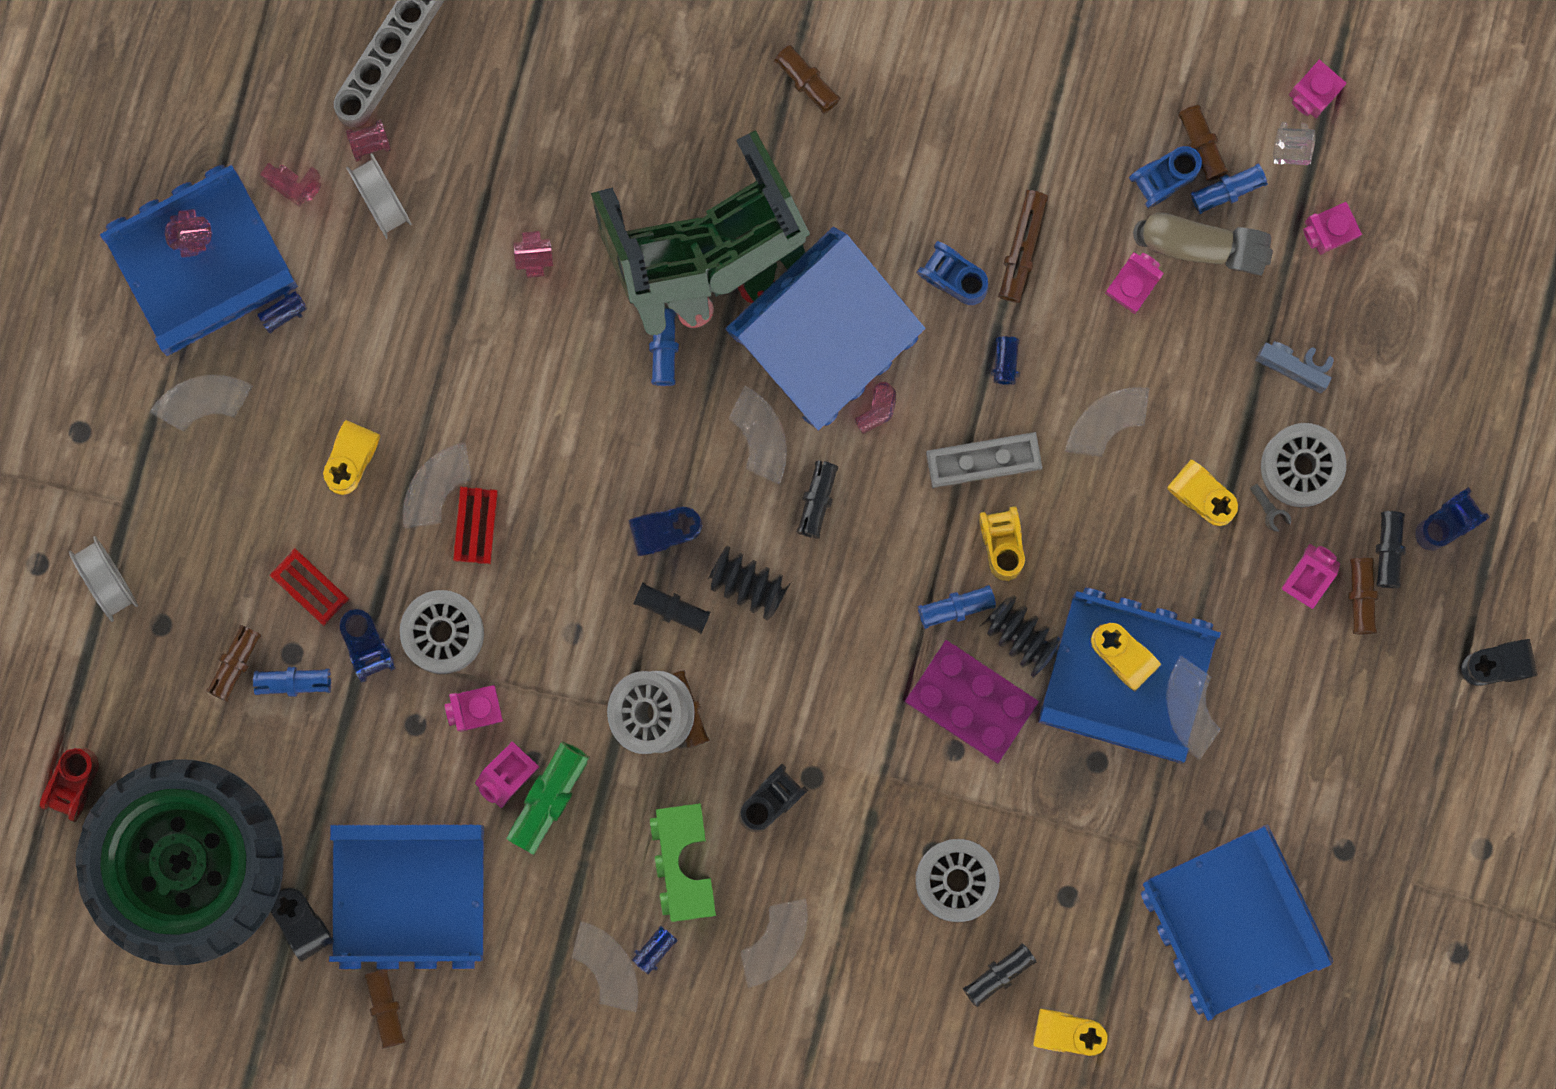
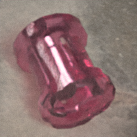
(368, 140)

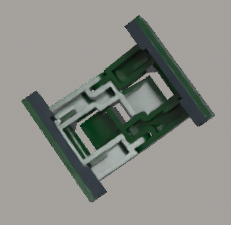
(706, 247)

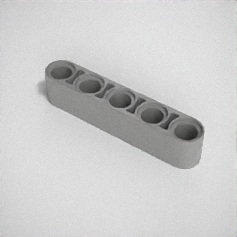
(387, 64)

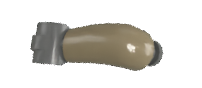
(1196, 242)

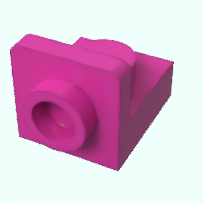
(1316, 90)
(1331, 228)
(1135, 281)
(1312, 575)
(474, 709)
(505, 775)

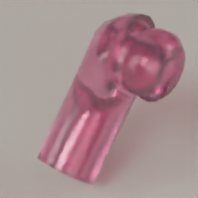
(881, 409)

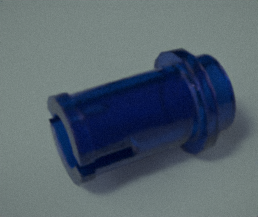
(285, 310)
(1006, 361)
(654, 950)

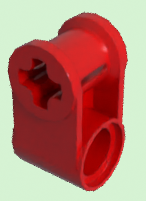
(69, 785)

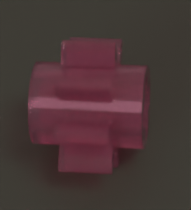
(188, 233)
(533, 254)

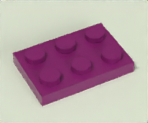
(971, 701)

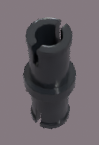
(817, 499)
(1390, 549)
(671, 608)
(999, 975)

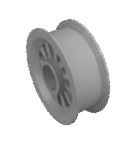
(379, 196)
(1319, 436)
(103, 578)
(417, 609)
(650, 735)
(990, 885)

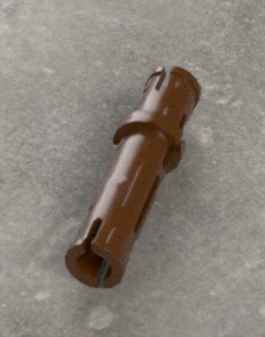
(1012, 287)

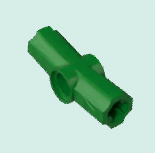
(548, 797)

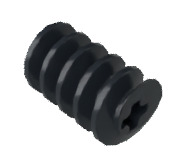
(747, 583)
(1022, 635)

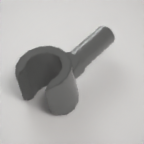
(1269, 508)

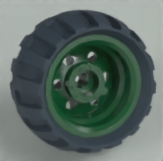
(114, 866)

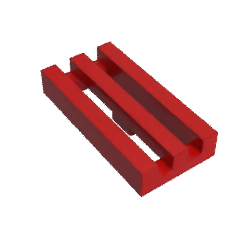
(477, 493)
(332, 608)

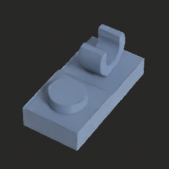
(1280, 359)

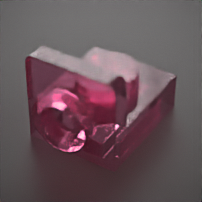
(285, 183)

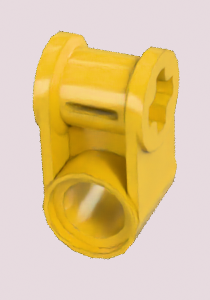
(352, 451)
(1197, 490)
(1003, 540)
(1129, 659)
(1062, 1033)

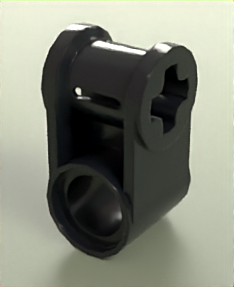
(1505, 663)
(773, 798)
(305, 929)

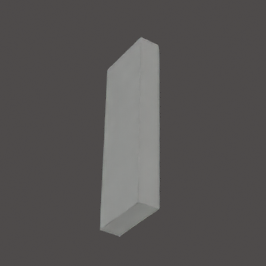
(984, 460)

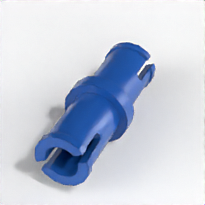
(1229, 188)
(664, 352)
(957, 606)
(292, 681)

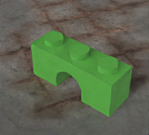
(684, 896)

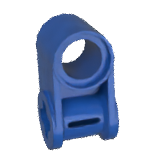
(1165, 176)
(953, 273)

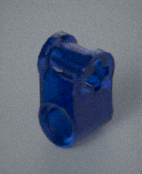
(1455, 518)
(657, 530)
(366, 647)

